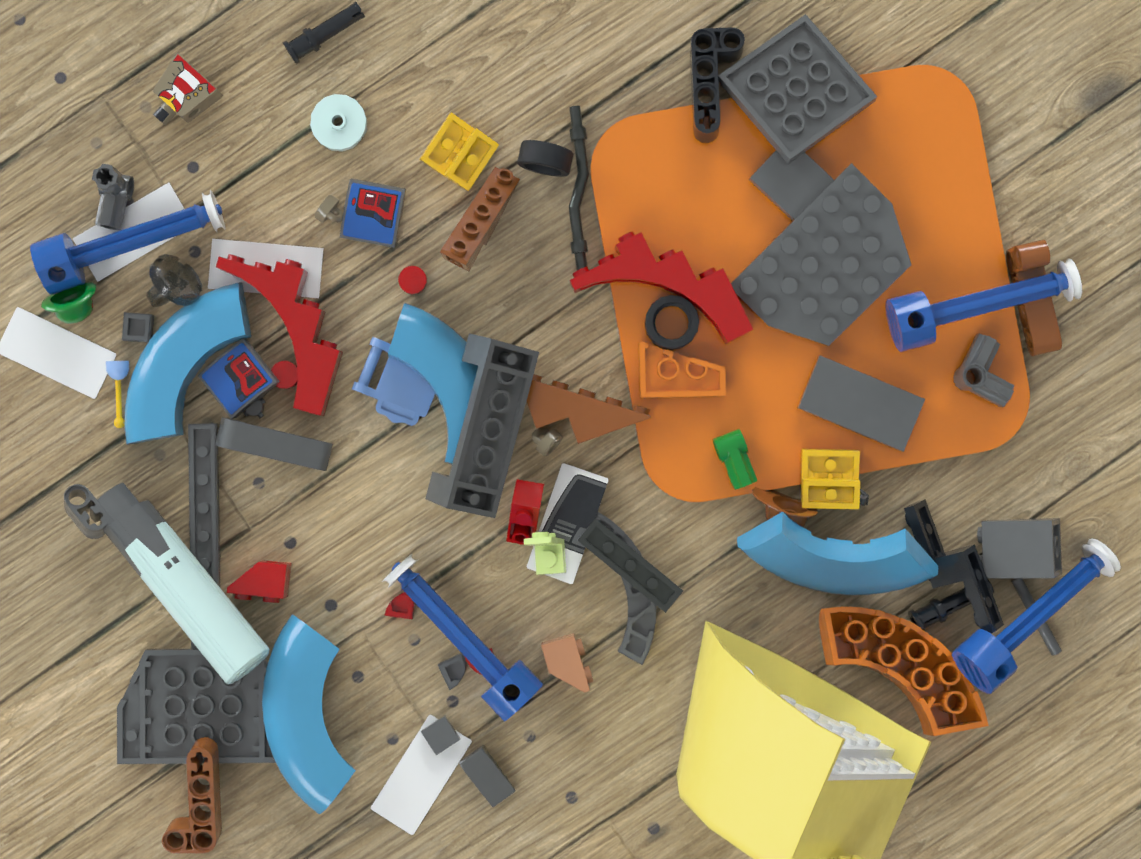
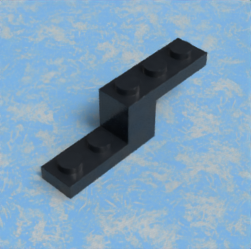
(955, 566)

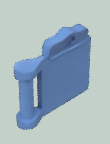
(400, 391)

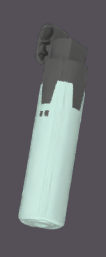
(172, 576)

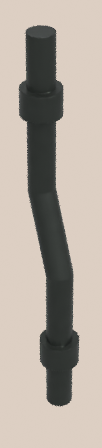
(578, 136)

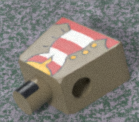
(183, 92)

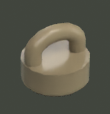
(329, 210)
(549, 441)

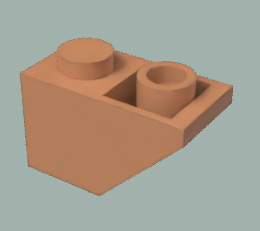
(565, 661)

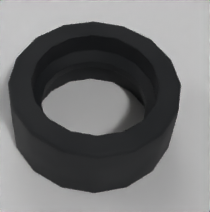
(545, 158)
(690, 311)

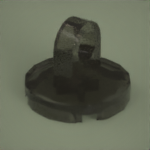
(173, 282)

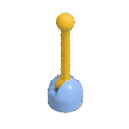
(118, 370)

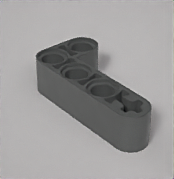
(273, 444)

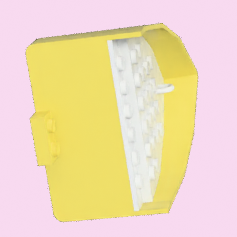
(789, 758)

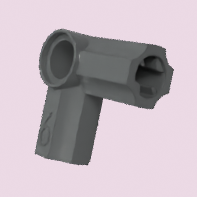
(114, 192)
(979, 361)

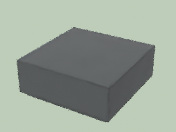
(137, 327)
(440, 735)

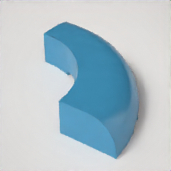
(437, 356)
(175, 357)
(837, 564)
(295, 715)

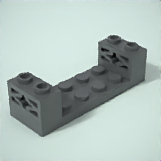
(488, 427)

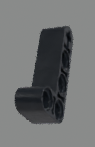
(709, 85)

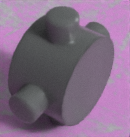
(256, 409)

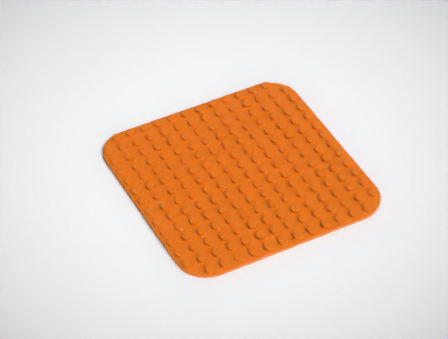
(930, 161)

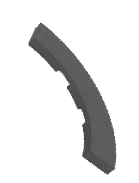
(641, 610)

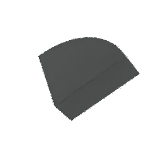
(453, 670)

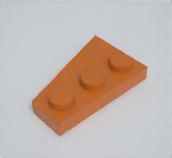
(676, 375)

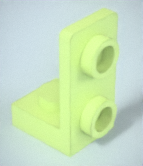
(548, 553)

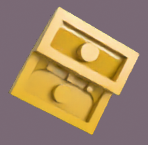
(459, 151)
(830, 479)

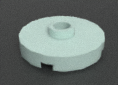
(349, 132)

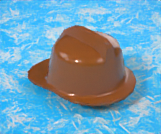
(778, 502)

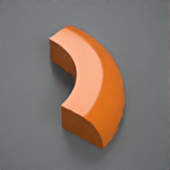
(909, 660)

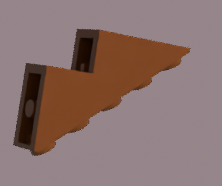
(480, 219)
(587, 415)

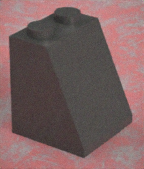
(1021, 548)

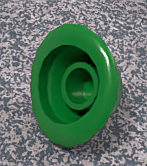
(71, 304)

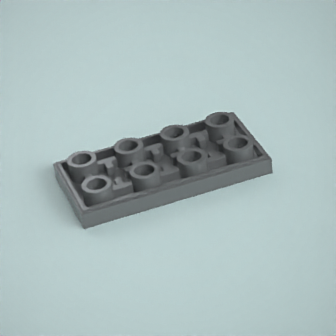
(791, 185)
(861, 403)

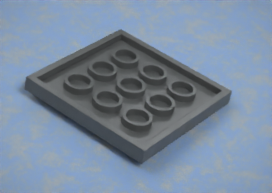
(796, 88)

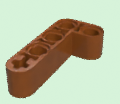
(1038, 316)
(198, 795)

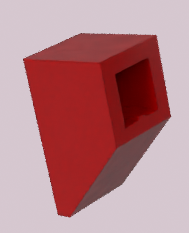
(524, 511)
(264, 579)

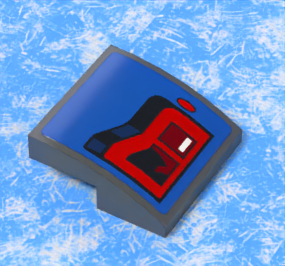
(372, 213)
(238, 378)

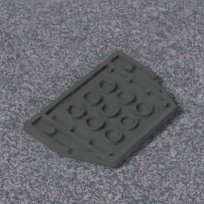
(828, 262)
(182, 698)

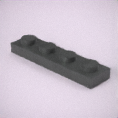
(630, 565)

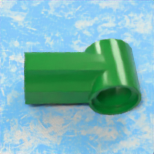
(733, 452)

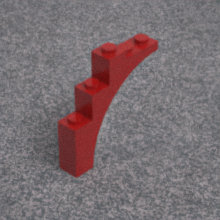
(636, 264)
(283, 289)

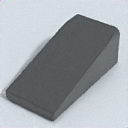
(487, 776)

